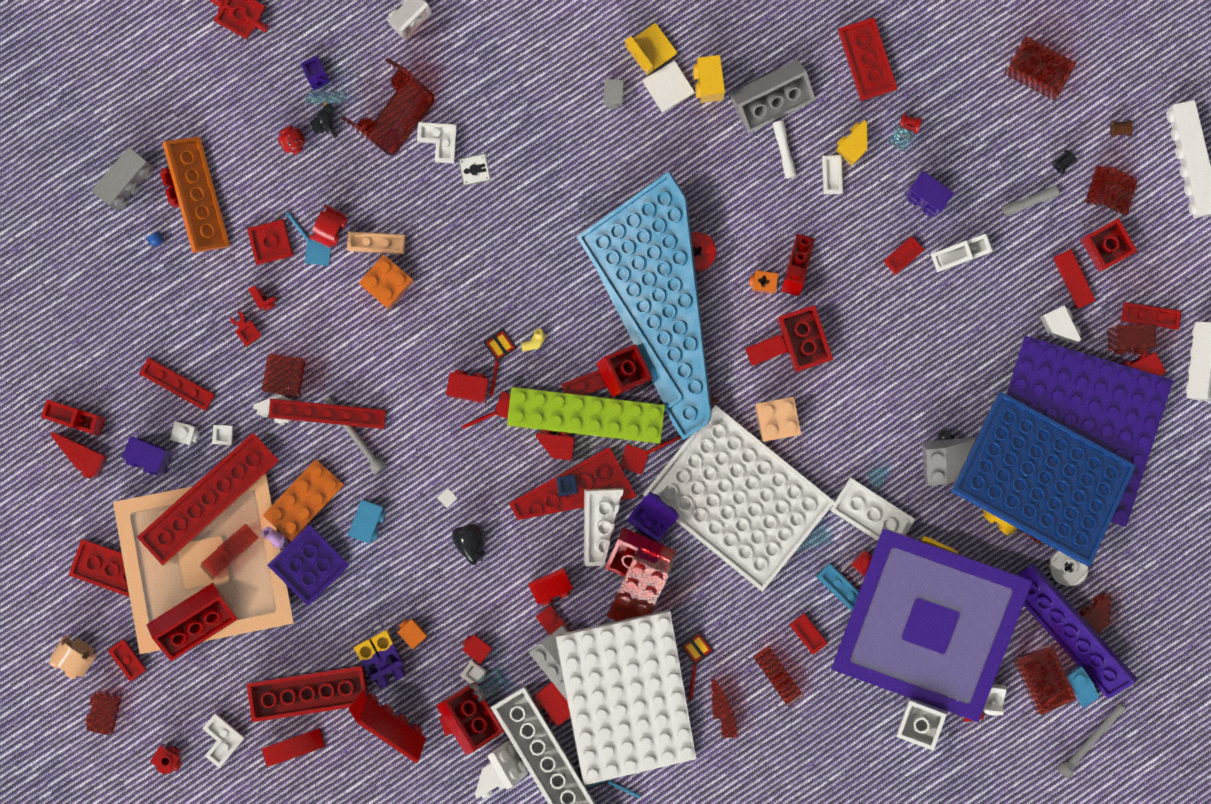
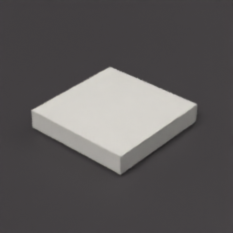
(668, 87)

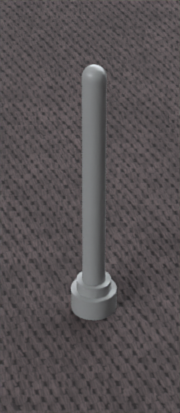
(376, 464)
(1068, 767)

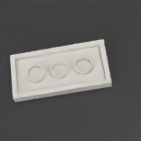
(869, 511)

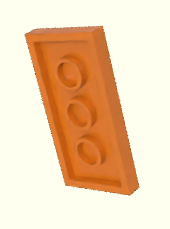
(303, 500)

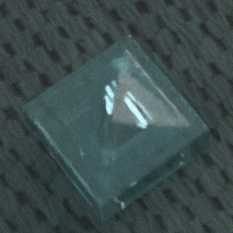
(901, 138)

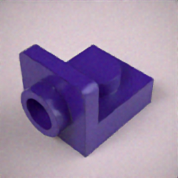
(315, 72)

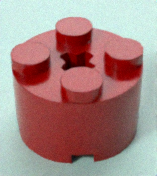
(328, 226)
(708, 251)

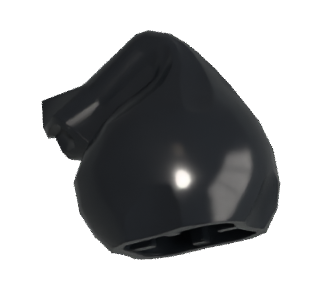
(469, 542)

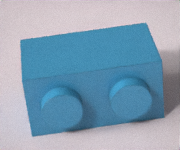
(366, 521)

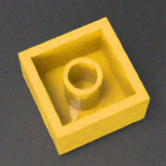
(709, 78)

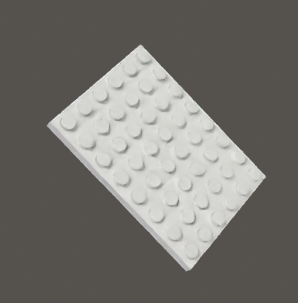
(740, 498)
(626, 697)

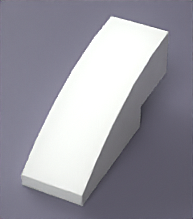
(962, 252)

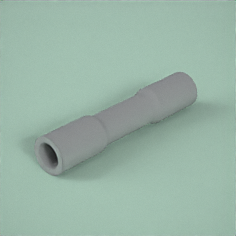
(1019, 205)

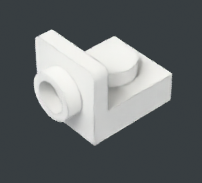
(185, 433)

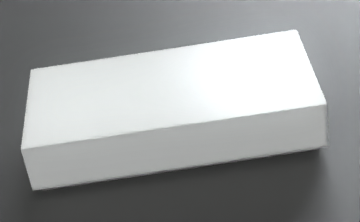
(832, 174)

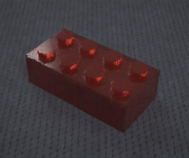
(640, 585)

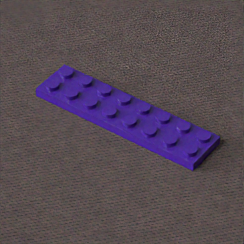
(1075, 634)

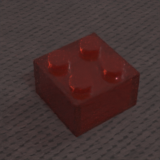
(1129, 338)

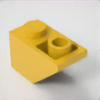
(855, 144)

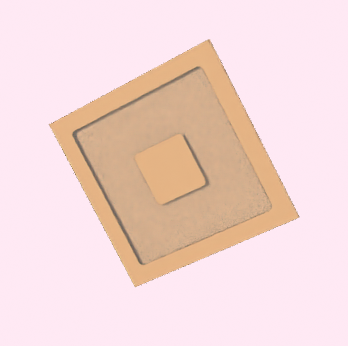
(247, 584)

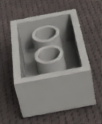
(123, 179)

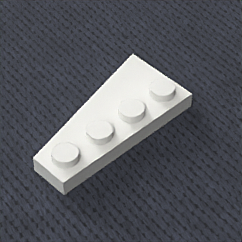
(599, 519)

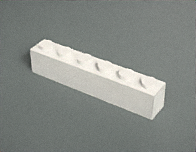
(1193, 156)

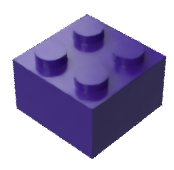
(928, 194)
(147, 454)

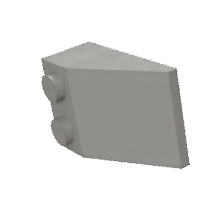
(944, 459)

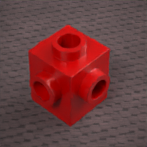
(161, 762)

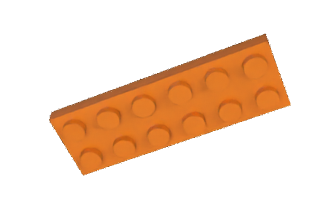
(196, 194)

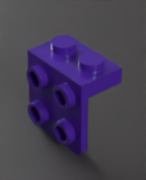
(653, 517)

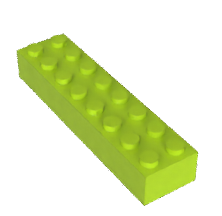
(585, 415)

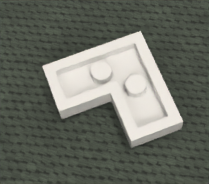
(443, 136)
(227, 740)

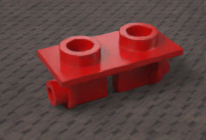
(171, 193)

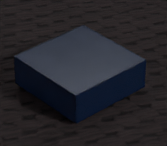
(567, 485)

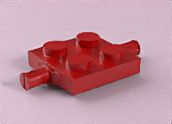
(240, 16)

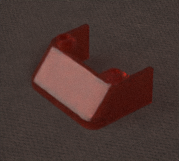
(399, 115)

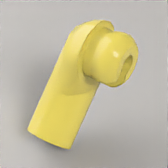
(536, 341)

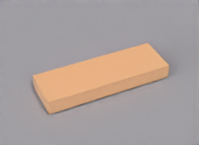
(376, 242)

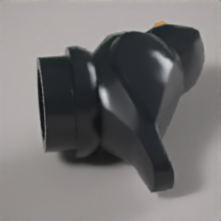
(324, 120)

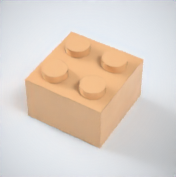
(777, 419)

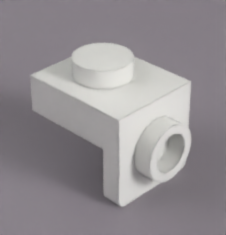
(995, 700)

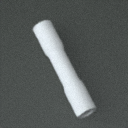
(787, 161)

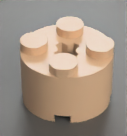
(72, 657)

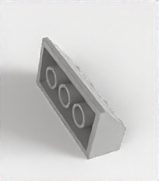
(773, 96)
(548, 659)

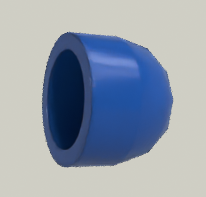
(155, 239)

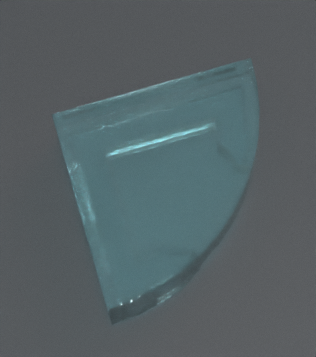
(877, 477)

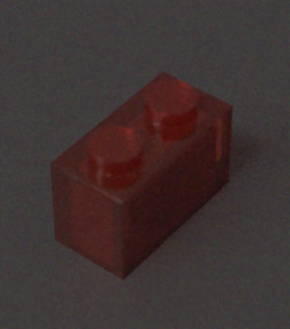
(103, 712)

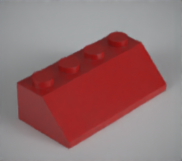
(191, 622)
(388, 725)

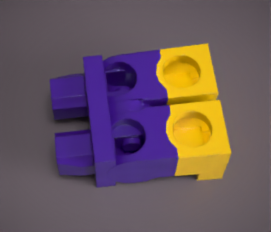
(383, 663)

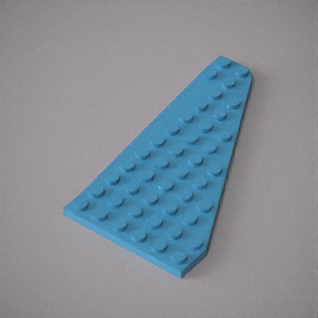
(651, 277)

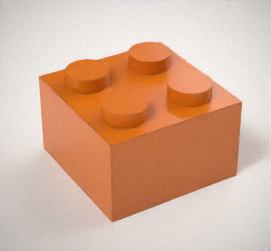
(386, 282)

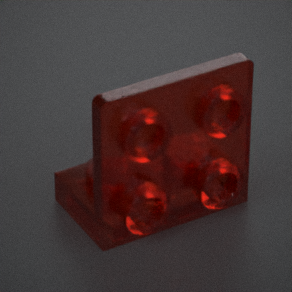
(1111, 189)
(284, 375)

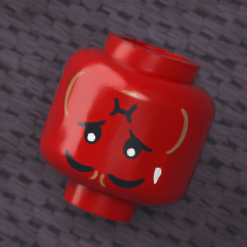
(291, 139)

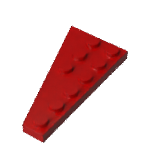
(597, 472)

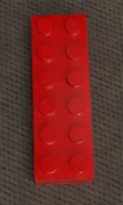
(306, 693)

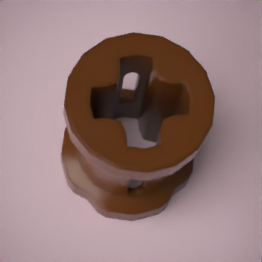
(1121, 128)

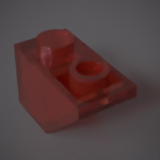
(1098, 613)

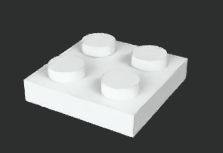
(507, 764)

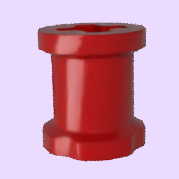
(910, 123)

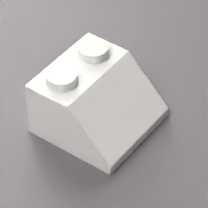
(409, 17)

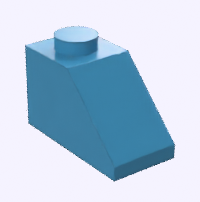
(1082, 686)

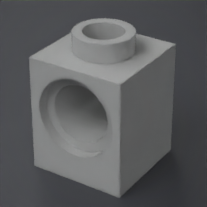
(613, 93)

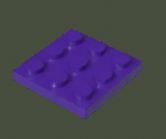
(308, 565)

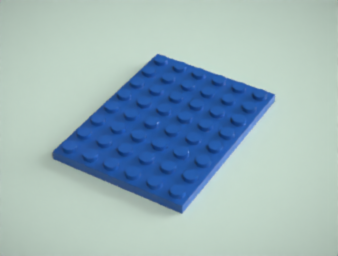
(1043, 479)

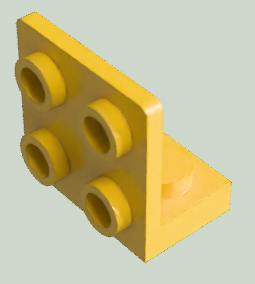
(650, 48)

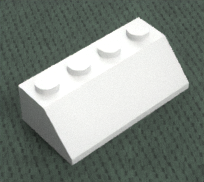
(1200, 366)

